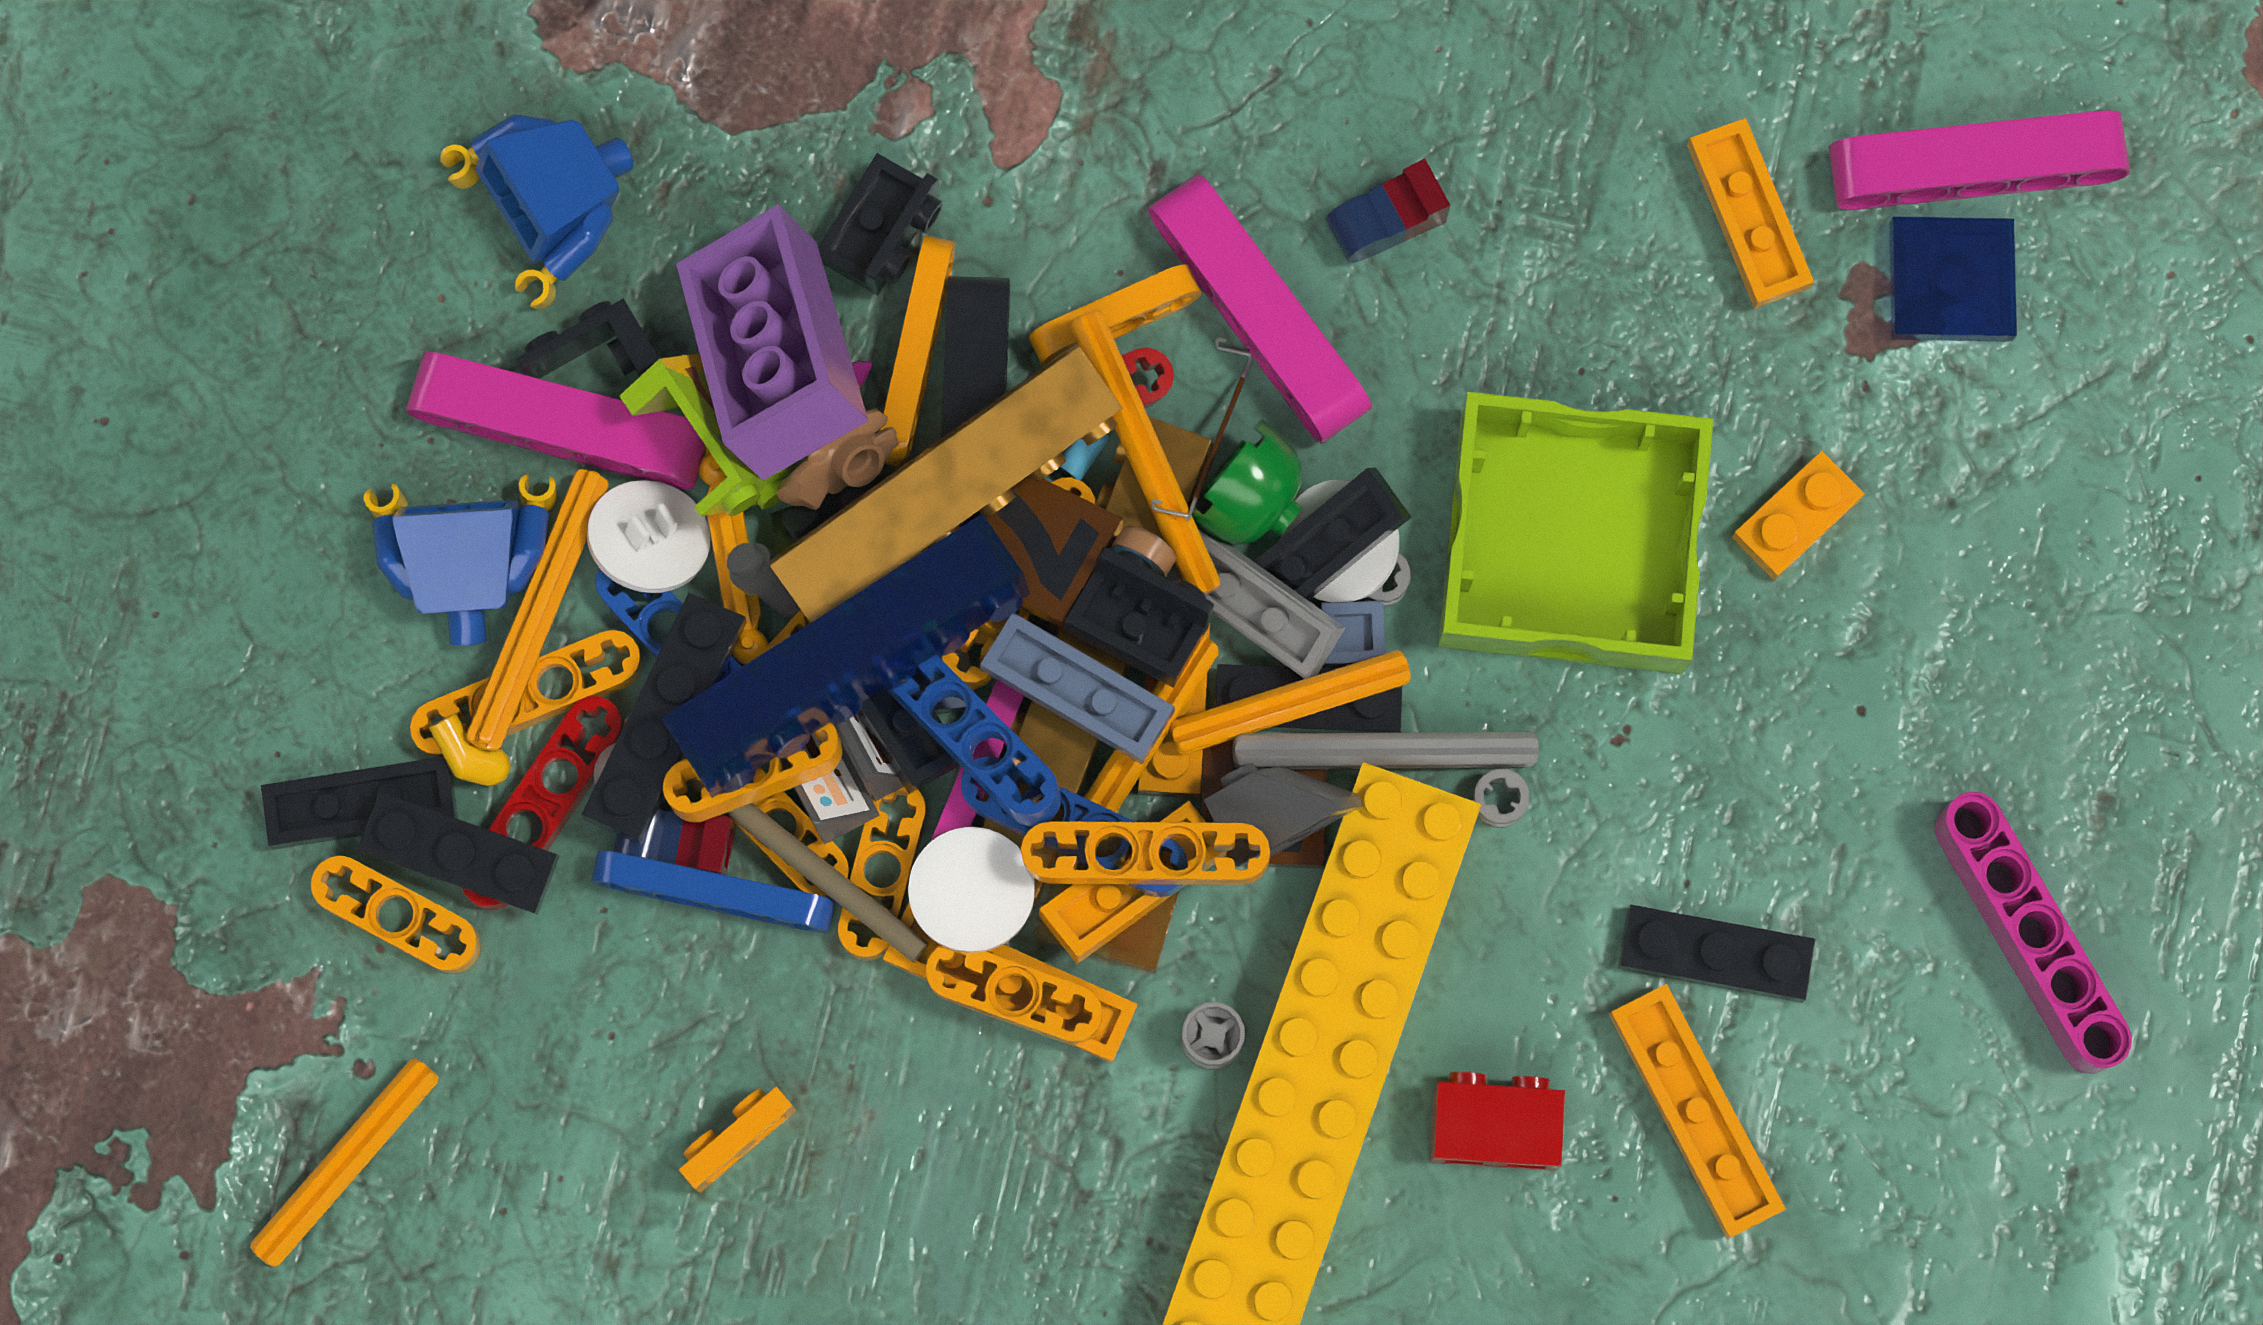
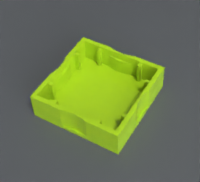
(1575, 533)

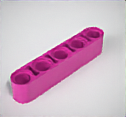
(1979, 160)
(1260, 308)
(555, 420)
(2032, 965)

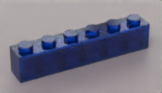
(848, 656)

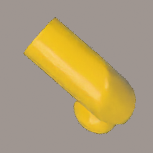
(466, 759)

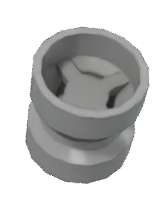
(1219, 1029)

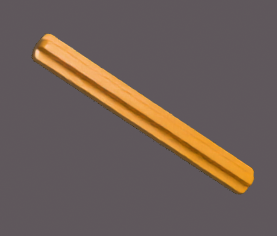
(1146, 453)
(536, 613)

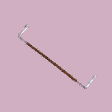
(1218, 438)

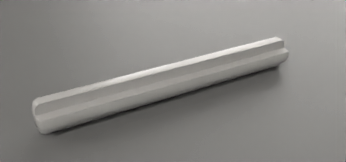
(1386, 750)

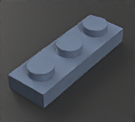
(1077, 688)

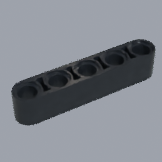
(974, 349)

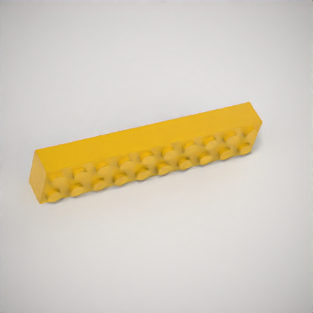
(1325, 1055)

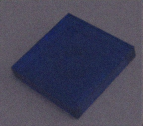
(1952, 279)

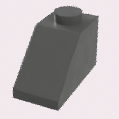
(1279, 804)

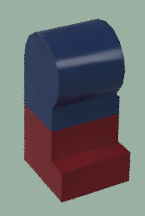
(1389, 213)
(684, 843)

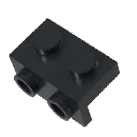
(879, 224)
(1140, 616)

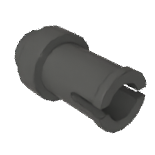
(754, 576)

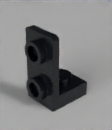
(596, 326)

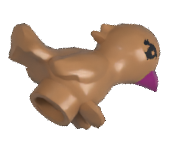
(845, 462)

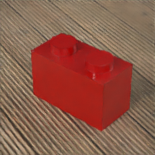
(1497, 1124)

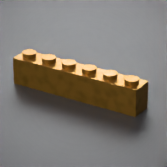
(950, 483)

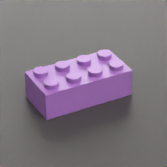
(771, 343)

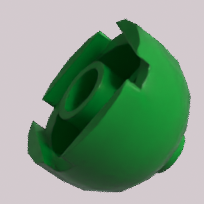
(1252, 490)

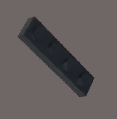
(645, 750)

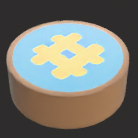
(1146, 546)

